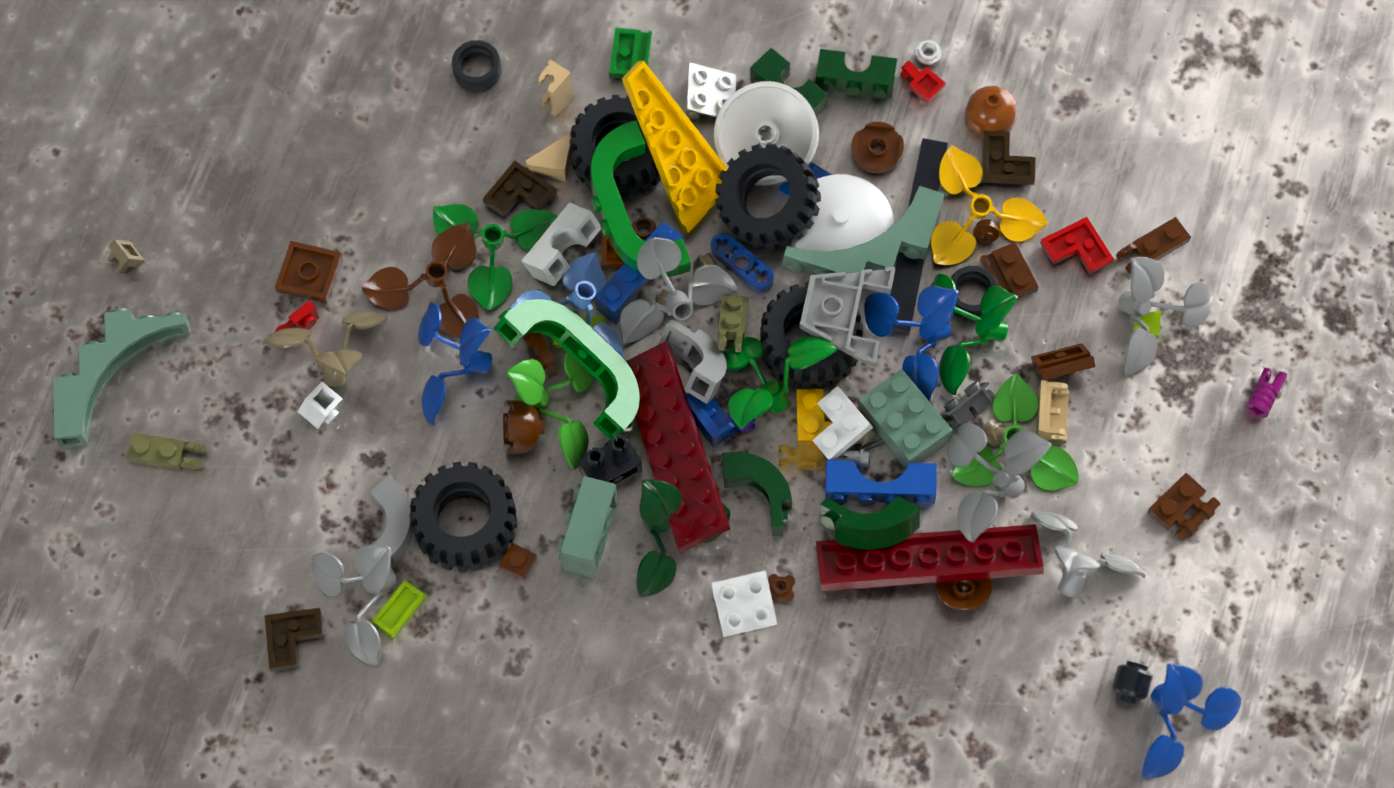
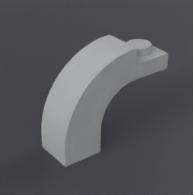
(703, 357)
(395, 505)

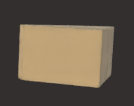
(552, 161)

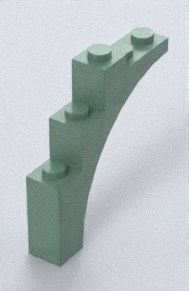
(908, 235)
(98, 361)

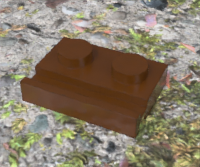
(1010, 270)
(543, 355)
(1063, 361)

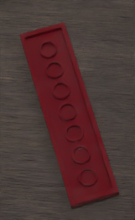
(676, 447)
(932, 559)

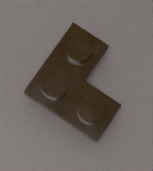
(1002, 168)
(515, 184)
(285, 630)

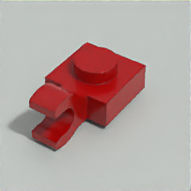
(923, 84)
(304, 317)

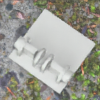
(707, 90)
(744, 603)

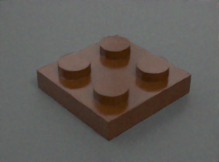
(308, 272)

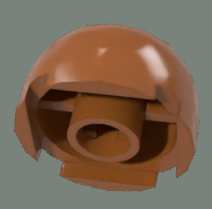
(991, 110)

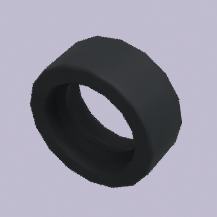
(469, 49)
(972, 273)

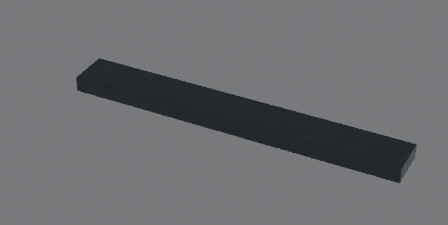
(909, 270)

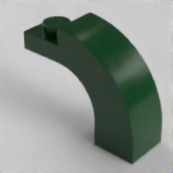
(753, 471)
(873, 529)

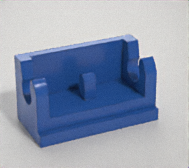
(711, 420)

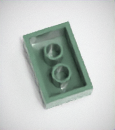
(905, 419)
(588, 526)

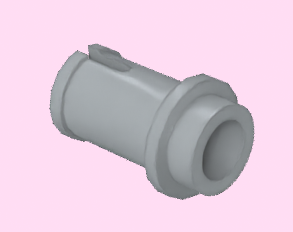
(861, 458)

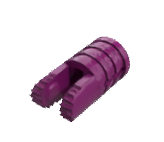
(1265, 393)

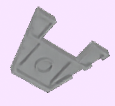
(833, 308)

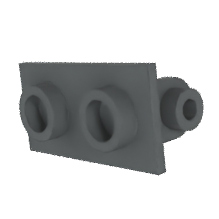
(975, 397)

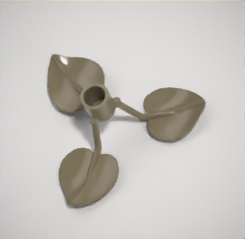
(336, 363)

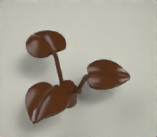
(452, 248)

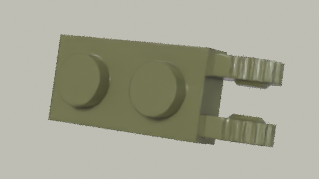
(733, 321)
(163, 451)

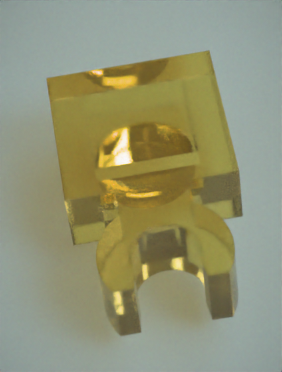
(806, 455)

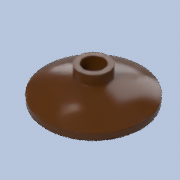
(976, 594)

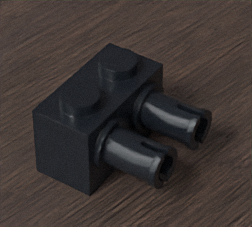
(611, 463)

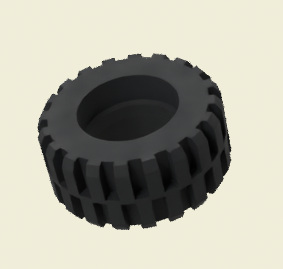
(592, 127)
(750, 169)
(773, 329)
(455, 484)

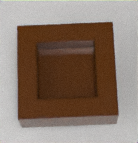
(518, 561)

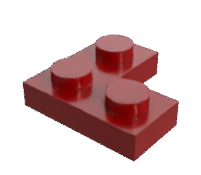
(1078, 239)

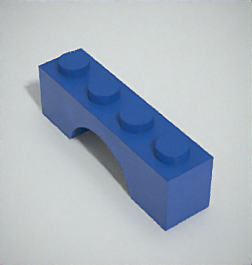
(627, 282)
(846, 484)

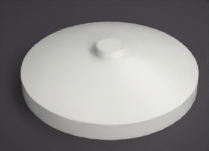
(765, 115)
(848, 215)

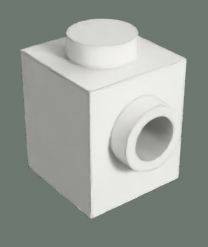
(320, 405)

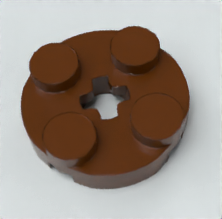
(881, 161)

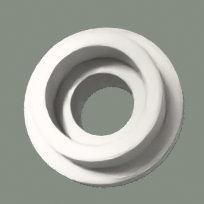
(928, 46)

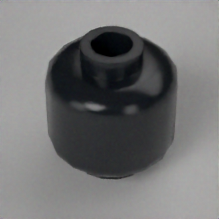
(1132, 682)

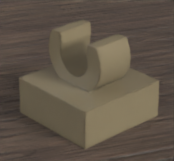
(126, 255)

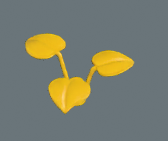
(952, 243)

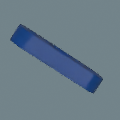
(743, 273)

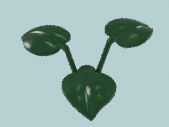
(656, 504)

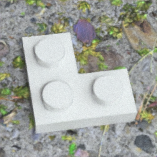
(846, 428)

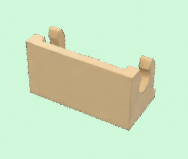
(559, 87)
(1052, 411)

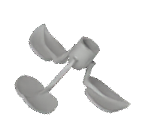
(657, 258)
(1145, 280)
(1022, 453)
(1075, 563)
(377, 576)

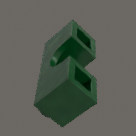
(777, 69)
(875, 80)

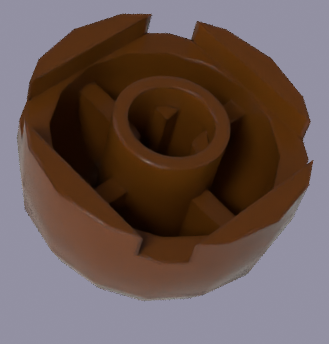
(521, 427)

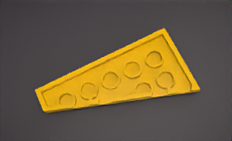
(678, 149)

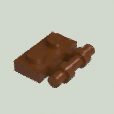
(1177, 501)

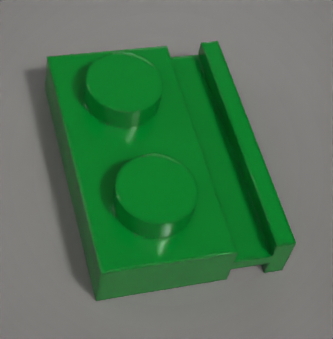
(628, 49)

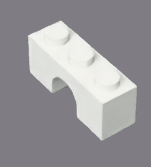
(571, 227)

